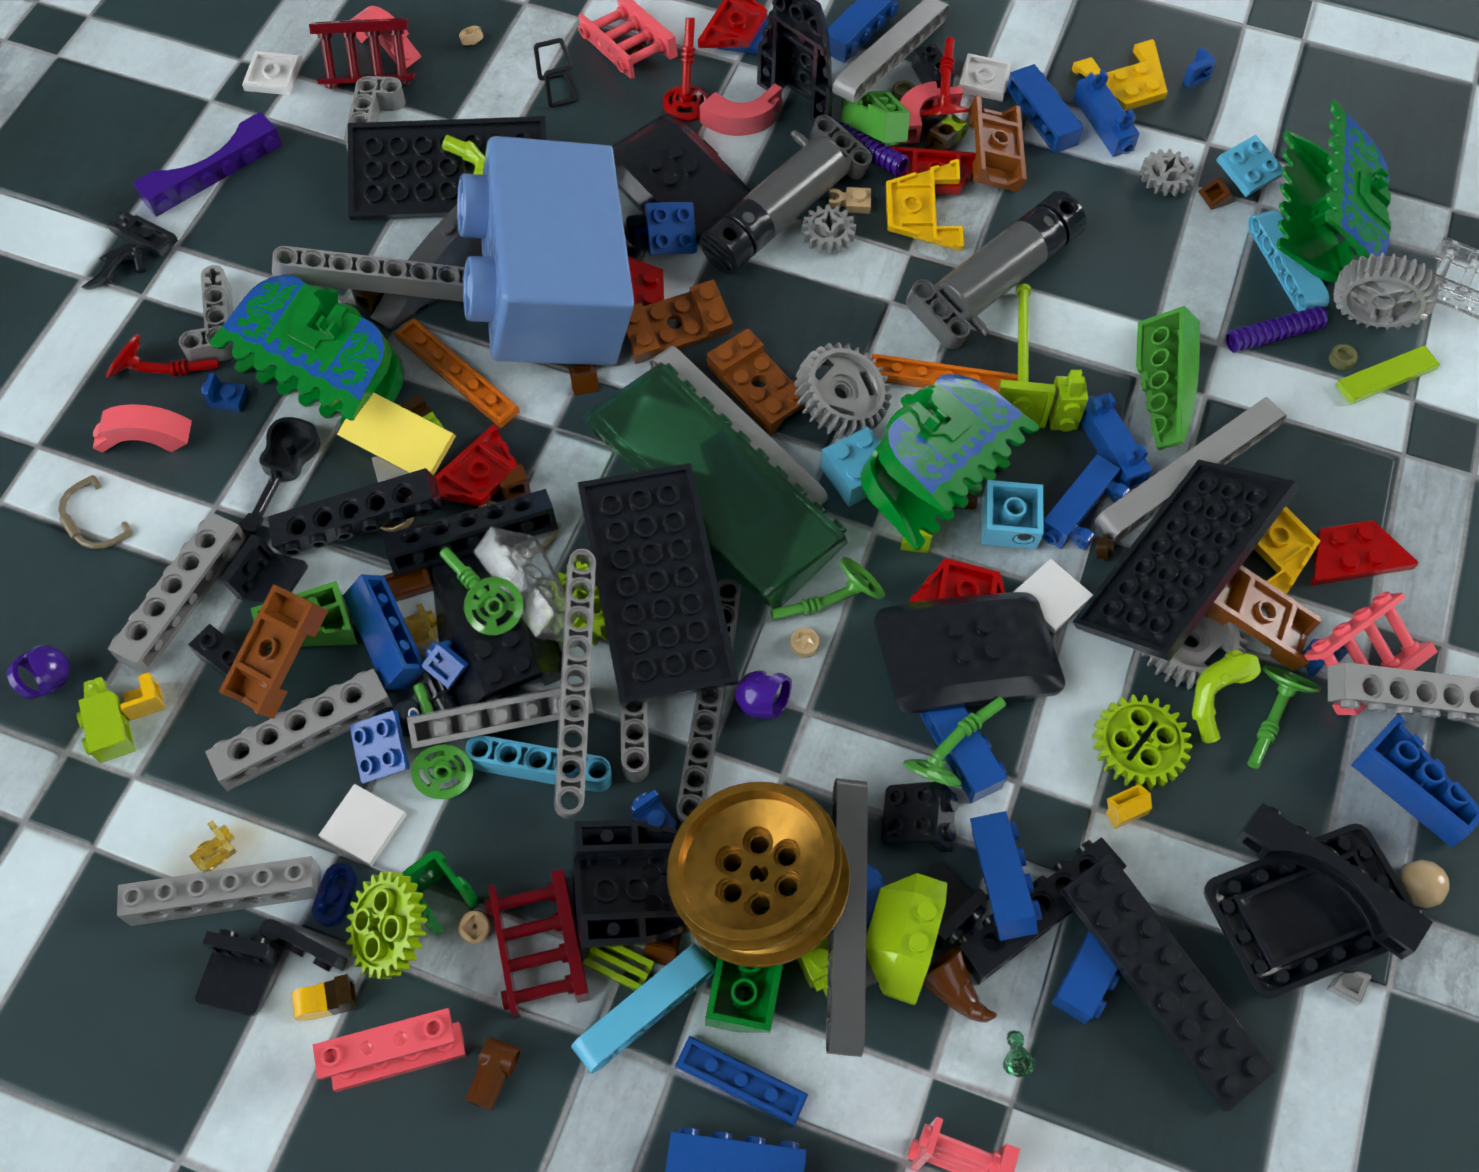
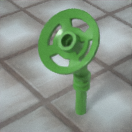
(858, 582)
(487, 599)
(1288, 685)
(440, 762)
(934, 766)

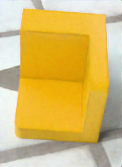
(143, 700)

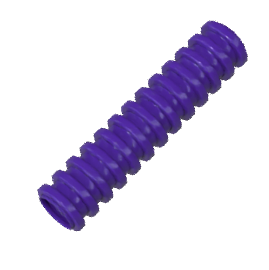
(882, 154)
(1276, 329)

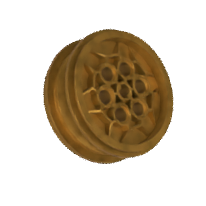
(729, 832)

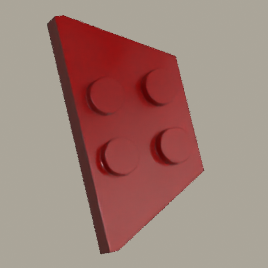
(733, 24)
(922, 159)
(646, 282)
(477, 470)
(1357, 552)
(958, 579)

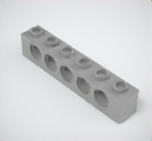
(178, 606)
(1410, 691)
(488, 717)
(290, 744)
(218, 891)

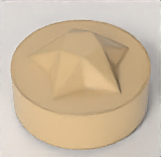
(471, 35)
(804, 642)
(474, 926)

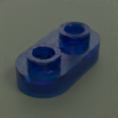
(332, 895)

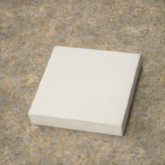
(272, 73)
(985, 77)
(1057, 593)
(362, 825)

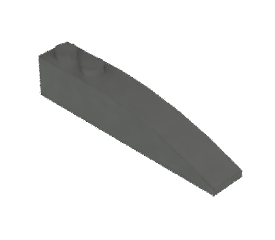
(440, 246)

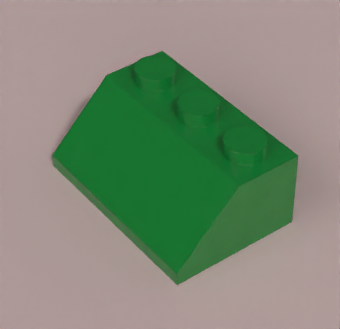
(743, 997)

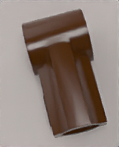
(495, 1064)

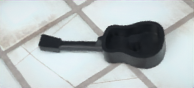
(288, 447)

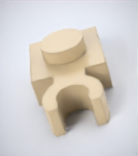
(854, 199)

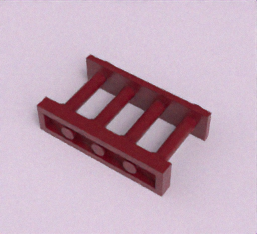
(372, 29)
(568, 951)

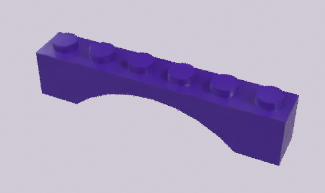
(167, 188)

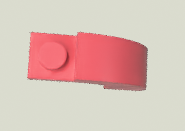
(385, 38)
(922, 98)
(741, 118)
(141, 424)

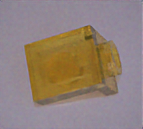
(421, 625)
(214, 851)

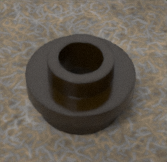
(1104, 547)

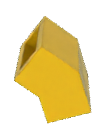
(1128, 806)

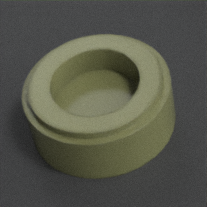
(901, 88)
(1343, 357)

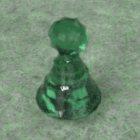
(1018, 1061)

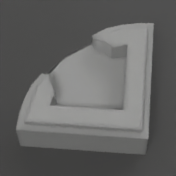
(1351, 986)

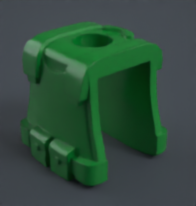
(438, 868)

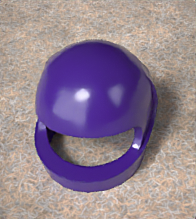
(47, 666)
(757, 692)

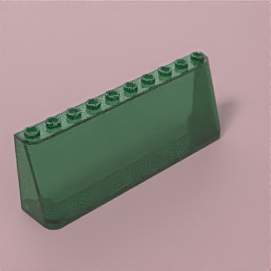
(746, 504)

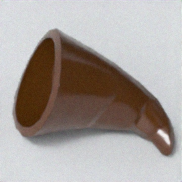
(952, 984)

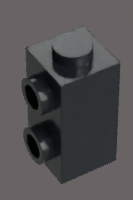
(927, 64)
(215, 649)

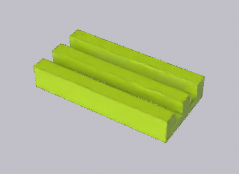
(643, 975)

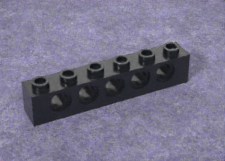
(287, 525)
(461, 533)
(983, 962)

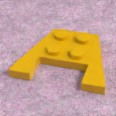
(1133, 84)
(913, 206)
(1286, 549)

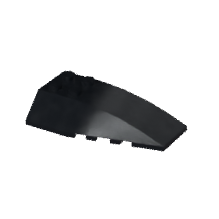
(798, 53)
(494, 661)
(624, 884)

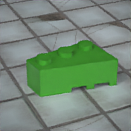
(878, 116)

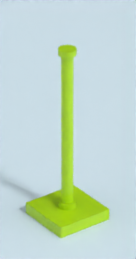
(1028, 397)

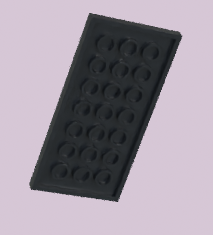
(405, 172)
(1185, 558)
(657, 584)

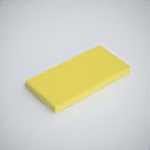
(398, 435)

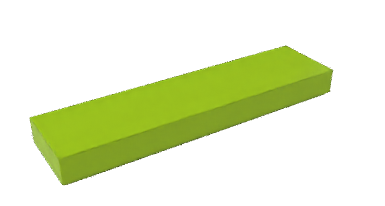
(1387, 374)

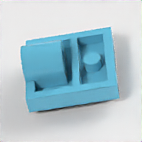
(1250, 165)

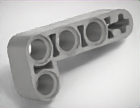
(372, 96)
(216, 310)

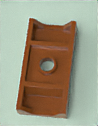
(996, 161)
(699, 312)
(742, 363)
(1286, 623)
(258, 676)

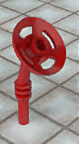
(946, 69)
(686, 95)
(128, 359)

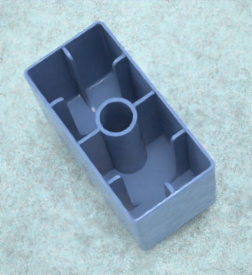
(551, 252)

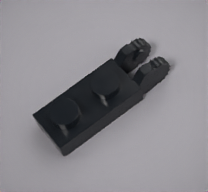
(144, 233)
(301, 944)

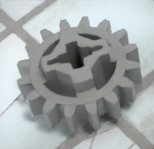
(1167, 172)
(828, 229)

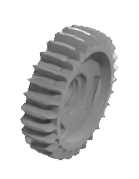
(1408, 284)
(851, 374)
(1189, 661)

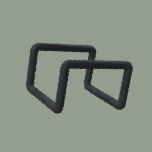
(557, 72)

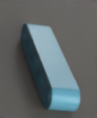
(1300, 285)
(526, 755)
(643, 1008)

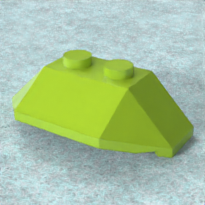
(905, 934)

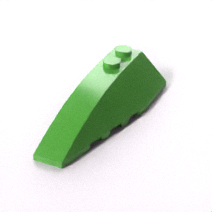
(1169, 372)

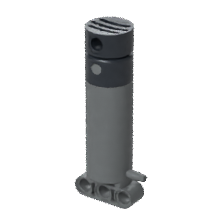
(785, 194)
(995, 269)

